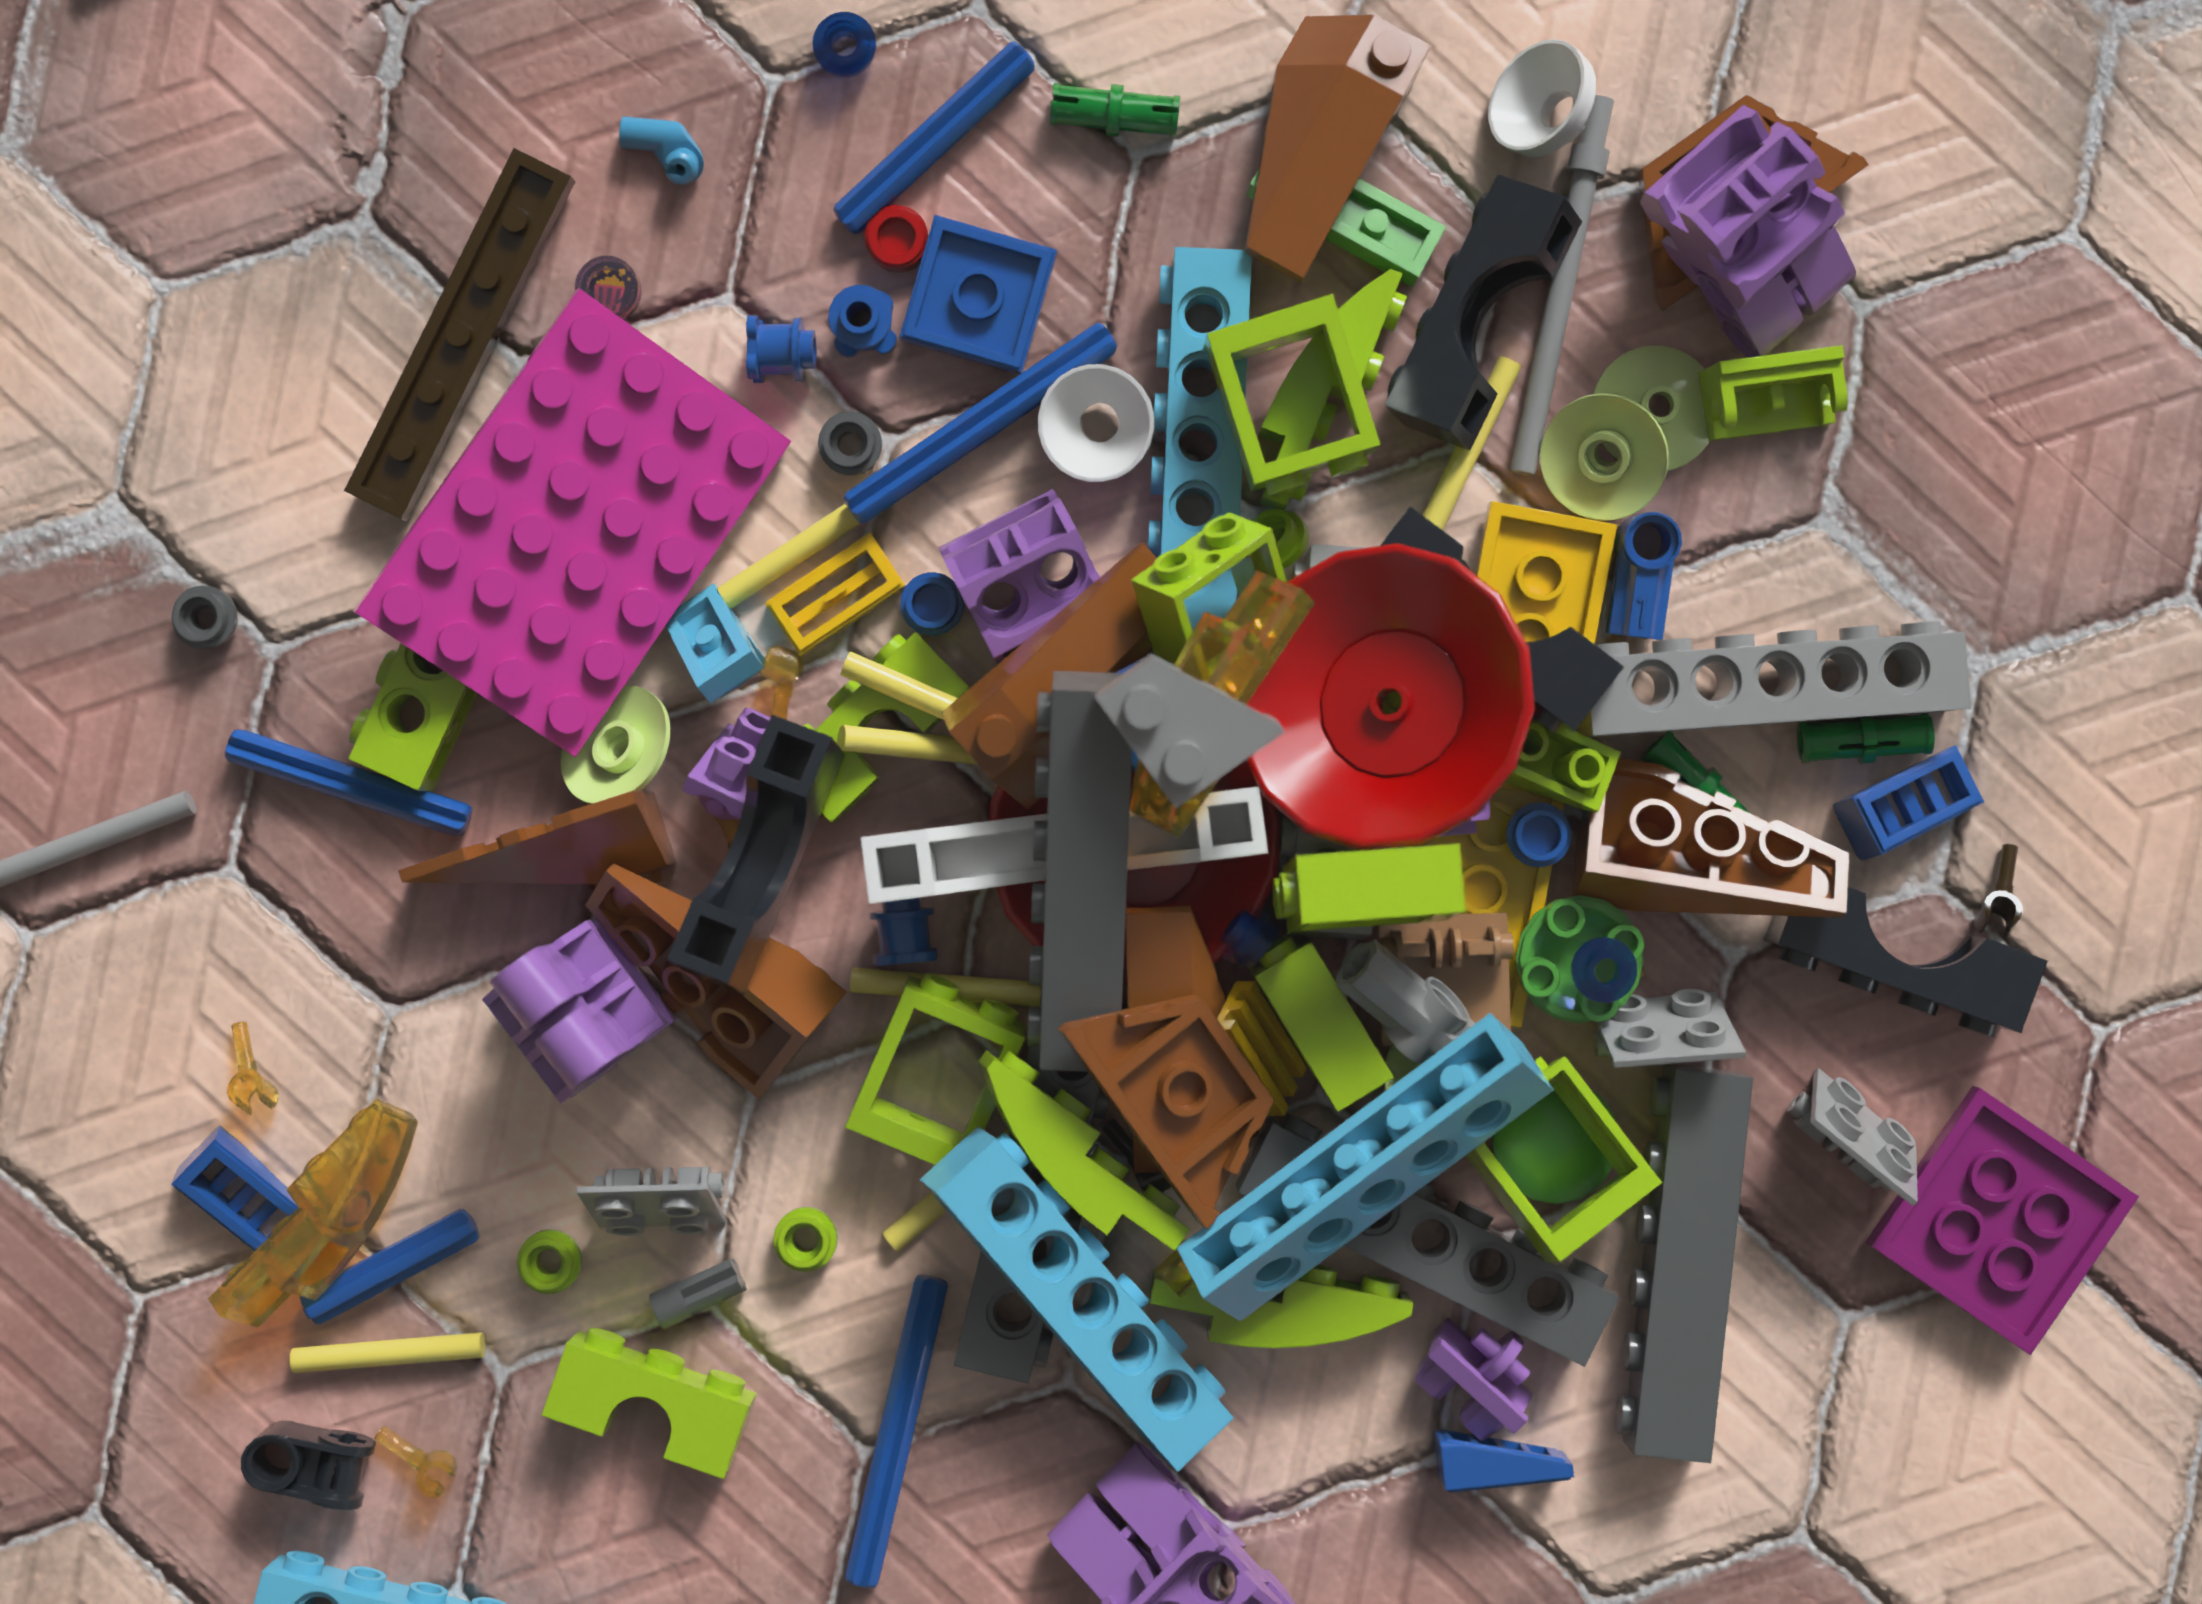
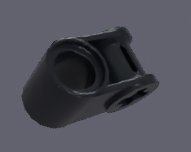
(323, 1464)

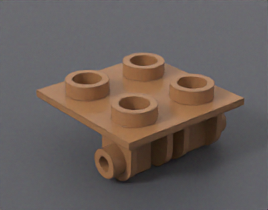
(1464, 954)

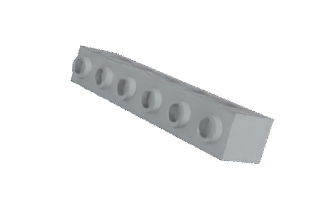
(1930, 681)

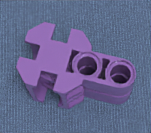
(1753, 229)
(1013, 552)
(577, 1008)
(1175, 1526)

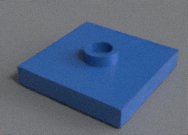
(978, 295)

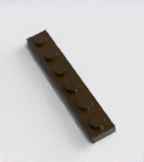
(460, 335)

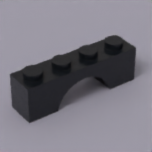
(1513, 240)
(1565, 668)
(780, 810)
(1978, 979)

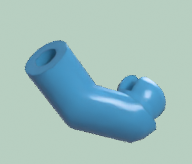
(670, 144)

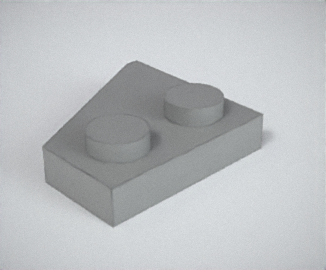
(1183, 726)

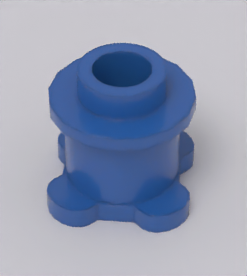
(874, 335)
(779, 349)
(903, 933)

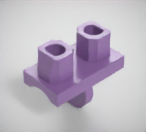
(722, 770)
(1484, 1370)

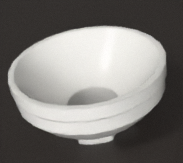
(1530, 91)
(1062, 428)

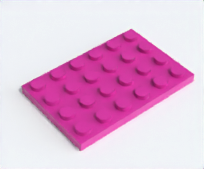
(573, 524)

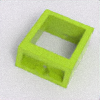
(1270, 333)
(1181, 572)
(1370, 888)
(1320, 1021)
(903, 1127)
(1631, 1184)

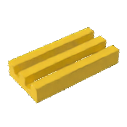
(791, 624)
(1262, 1042)

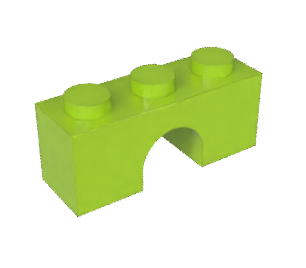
(858, 704)
(703, 1410)

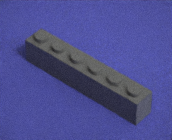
(1085, 863)
(1685, 1263)

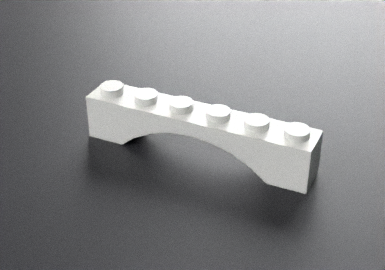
(1002, 850)

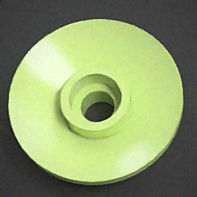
(1665, 373)
(1587, 481)
(621, 750)

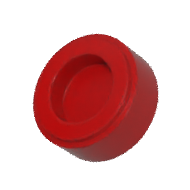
(896, 238)

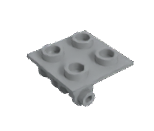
(1668, 1030)
(1874, 1148)
(627, 1207)

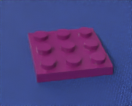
(2003, 1219)

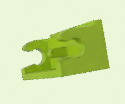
(1773, 393)

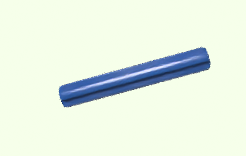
(934, 137)
(347, 782)

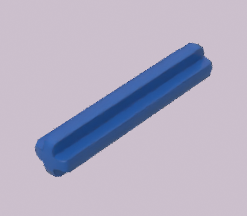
(393, 1265)

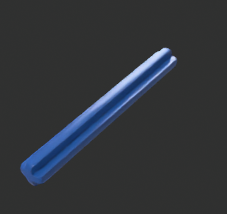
(975, 425)
(896, 1431)

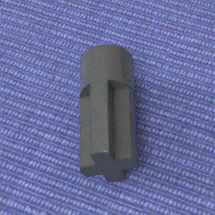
(697, 1293)

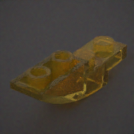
(1234, 658)
(337, 1208)

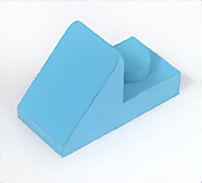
(714, 644)

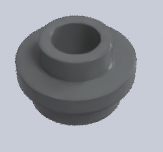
(836, 429)
(186, 612)

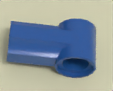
(1642, 585)

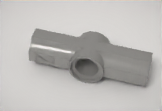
(1413, 1012)

